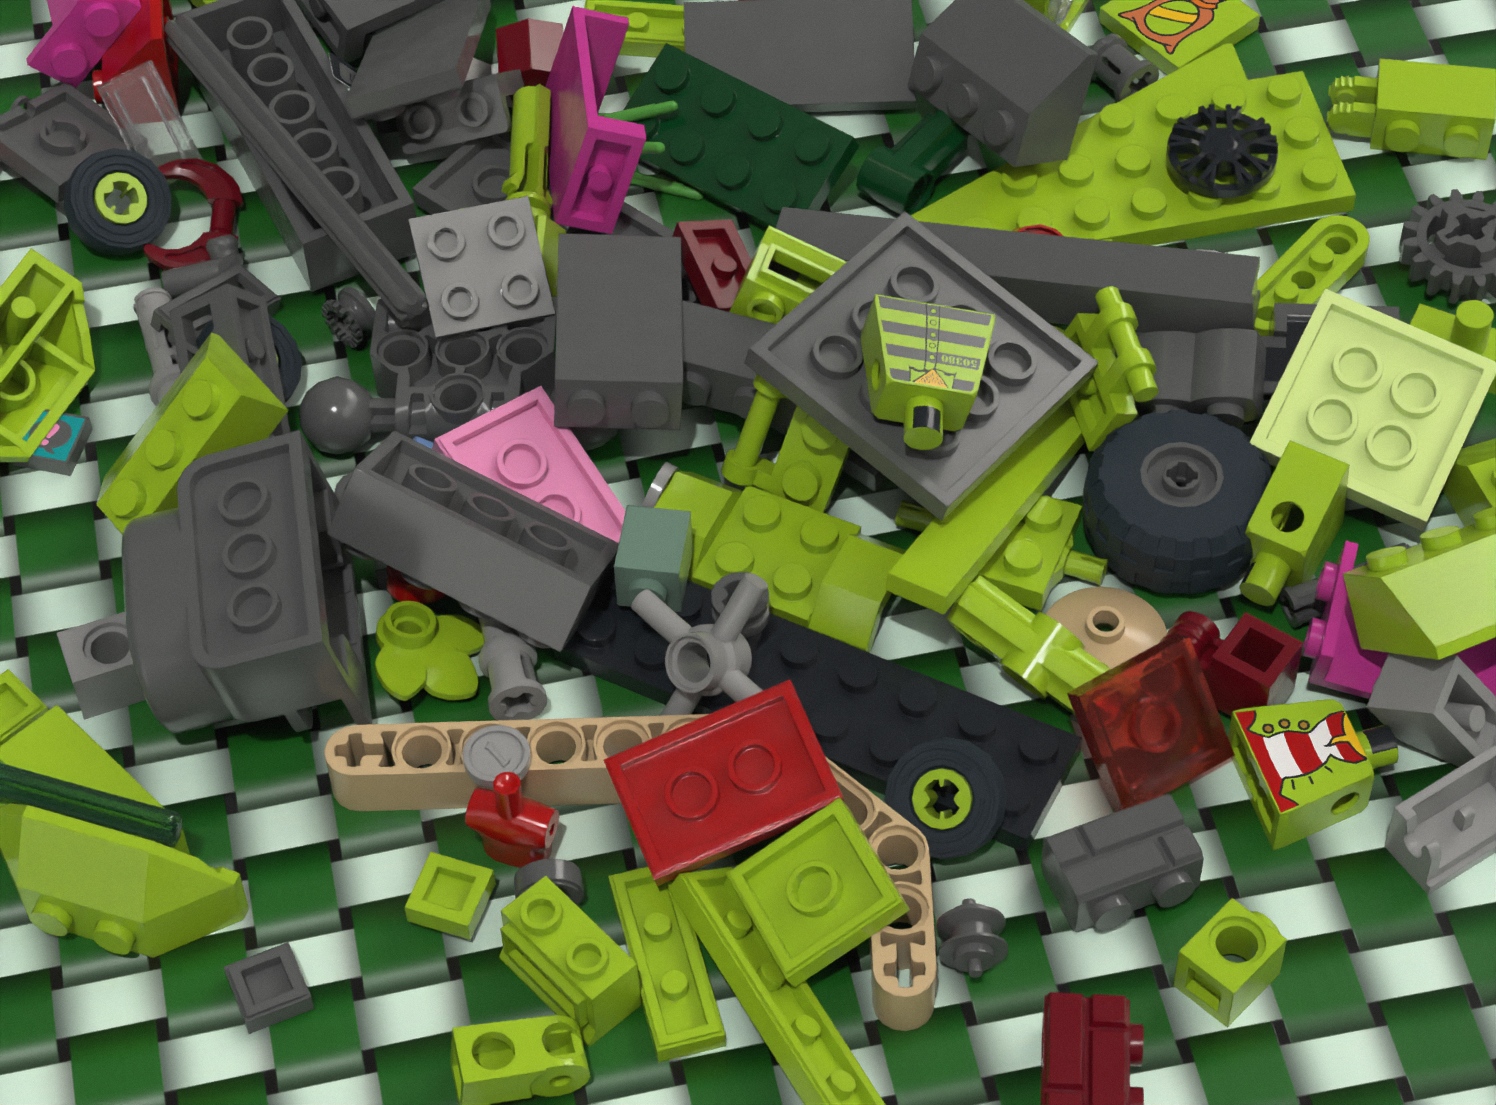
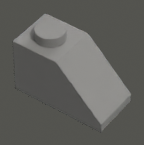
(1435, 706)

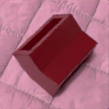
(528, 47)

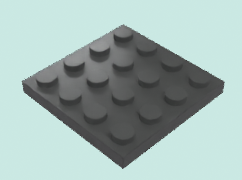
(820, 365)

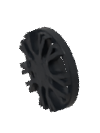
(1222, 151)

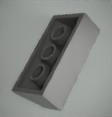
(473, 540)

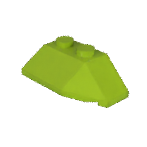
(42, 352)
(114, 884)

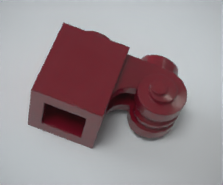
(1249, 667)

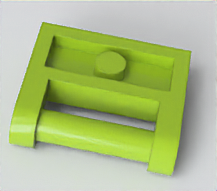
(807, 461)

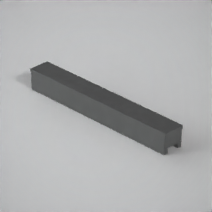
(1062, 274)

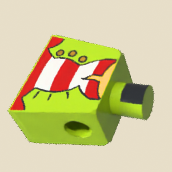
(1306, 765)

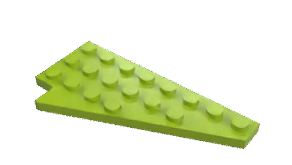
(1120, 177)

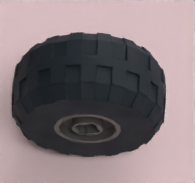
(1174, 501)

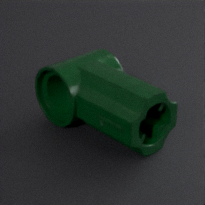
(907, 172)

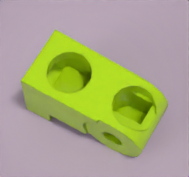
(517, 1060)

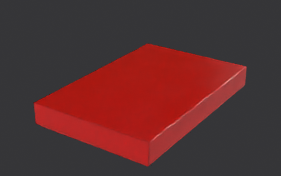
(723, 782)

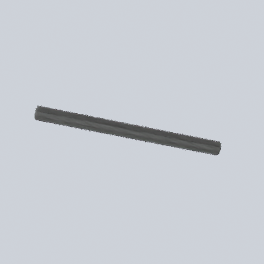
(296, 169)

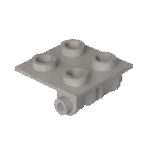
(481, 267)

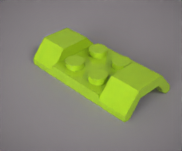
(813, 562)

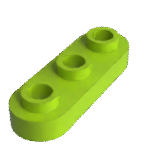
(1313, 266)

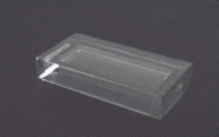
(147, 116)

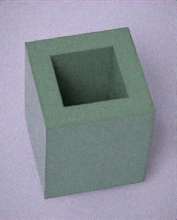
(654, 555)

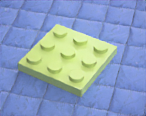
(1380, 401)

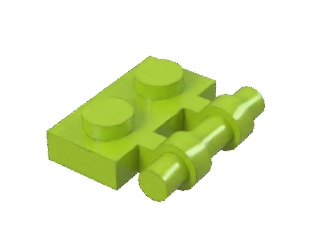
(1106, 397)

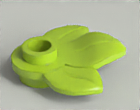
(426, 652)

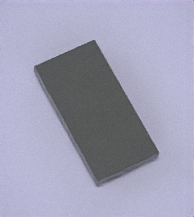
(810, 50)
(418, 59)

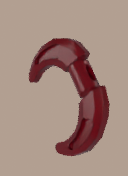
(219, 190)

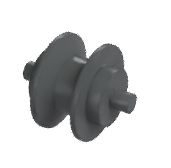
(972, 937)

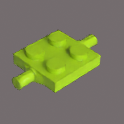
(1033, 554)

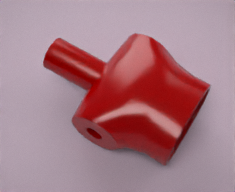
(511, 825)

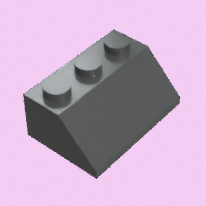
(1005, 77)

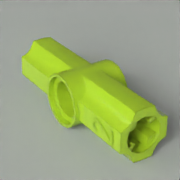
(1029, 646)

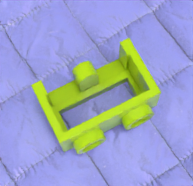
(772, 296)
(568, 960)

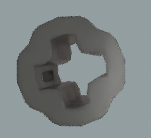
(1121, 67)

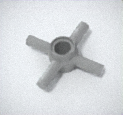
(689, 645)

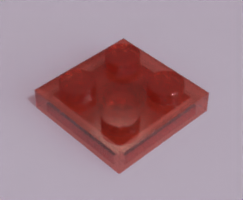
(1151, 723)

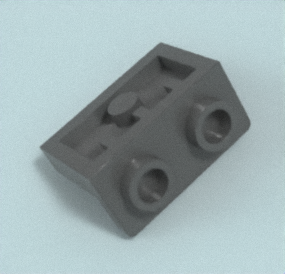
(474, 114)

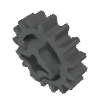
(1463, 246)

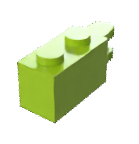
(1418, 108)

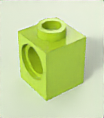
(1227, 986)

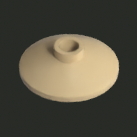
(1132, 621)

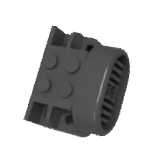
(244, 595)

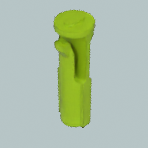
(530, 147)

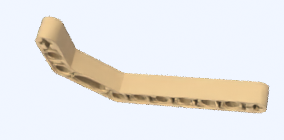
(378, 771)

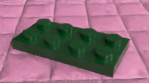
(738, 140)

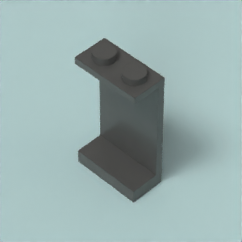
(619, 332)

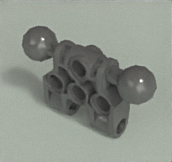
(435, 382)

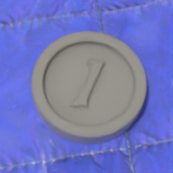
(659, 484)
(496, 751)

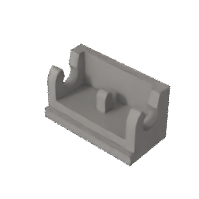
(1447, 824)

